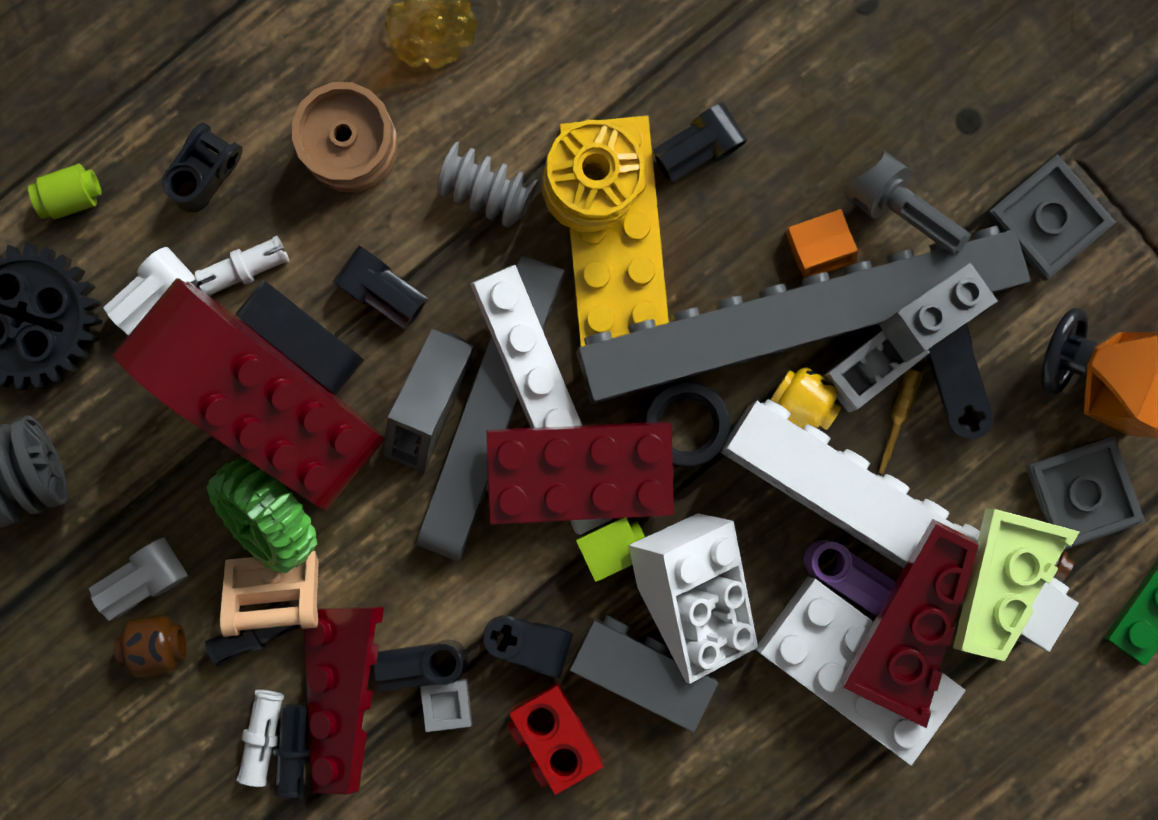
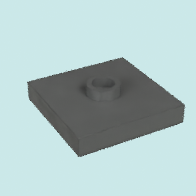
(1052, 217)
(1086, 490)

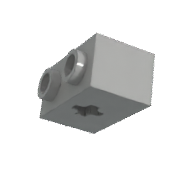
(868, 371)

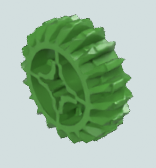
(262, 515)

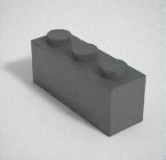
(641, 673)

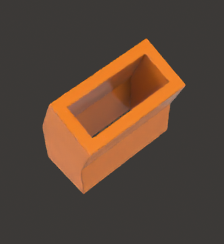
(822, 244)

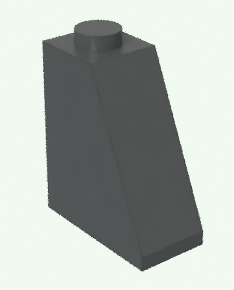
(427, 400)

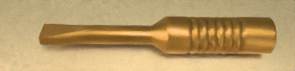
(901, 411)

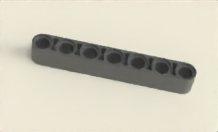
(487, 408)

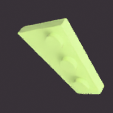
(1006, 577)

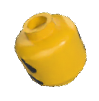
(807, 398)

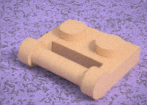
(252, 583)

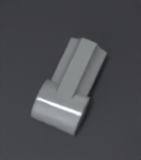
(146, 575)

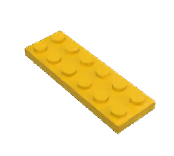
(622, 266)

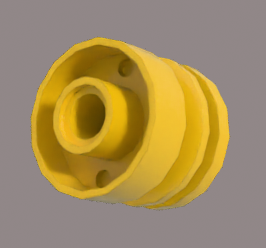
(598, 150)

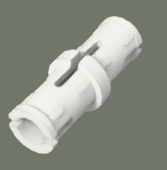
(242, 266)
(260, 738)

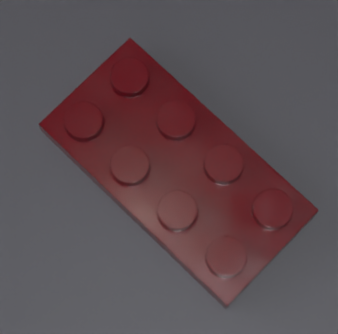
(579, 472)

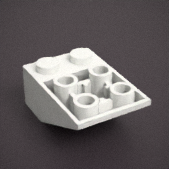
(696, 593)

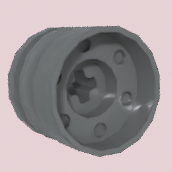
(28, 471)

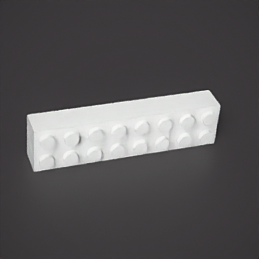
(860, 502)

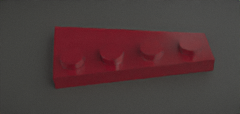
(909, 638)
(337, 694)

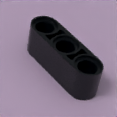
(299, 337)

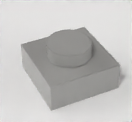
(446, 706)

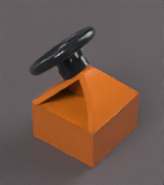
(1117, 372)

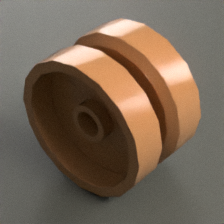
(335, 112)

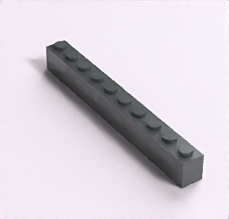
(787, 318)

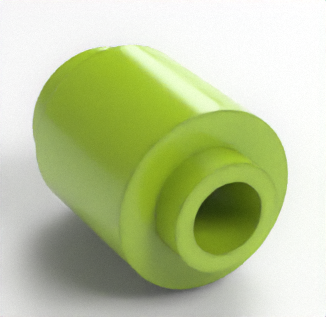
(64, 192)

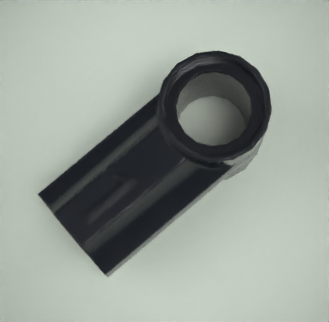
(709, 138)
(372, 283)
(416, 665)

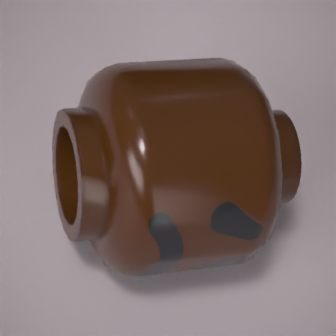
(151, 646)

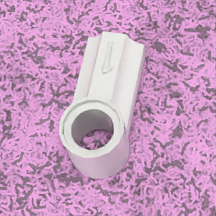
(143, 292)

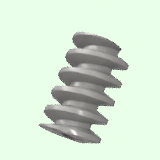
(485, 186)

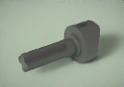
(885, 189)

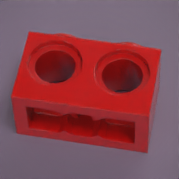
(565, 733)

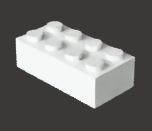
(815, 645)

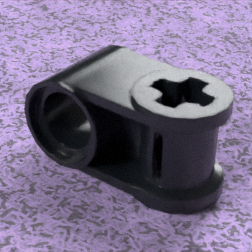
(201, 164)
(536, 647)

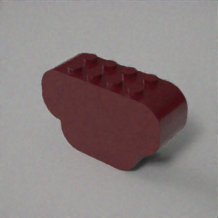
(247, 394)

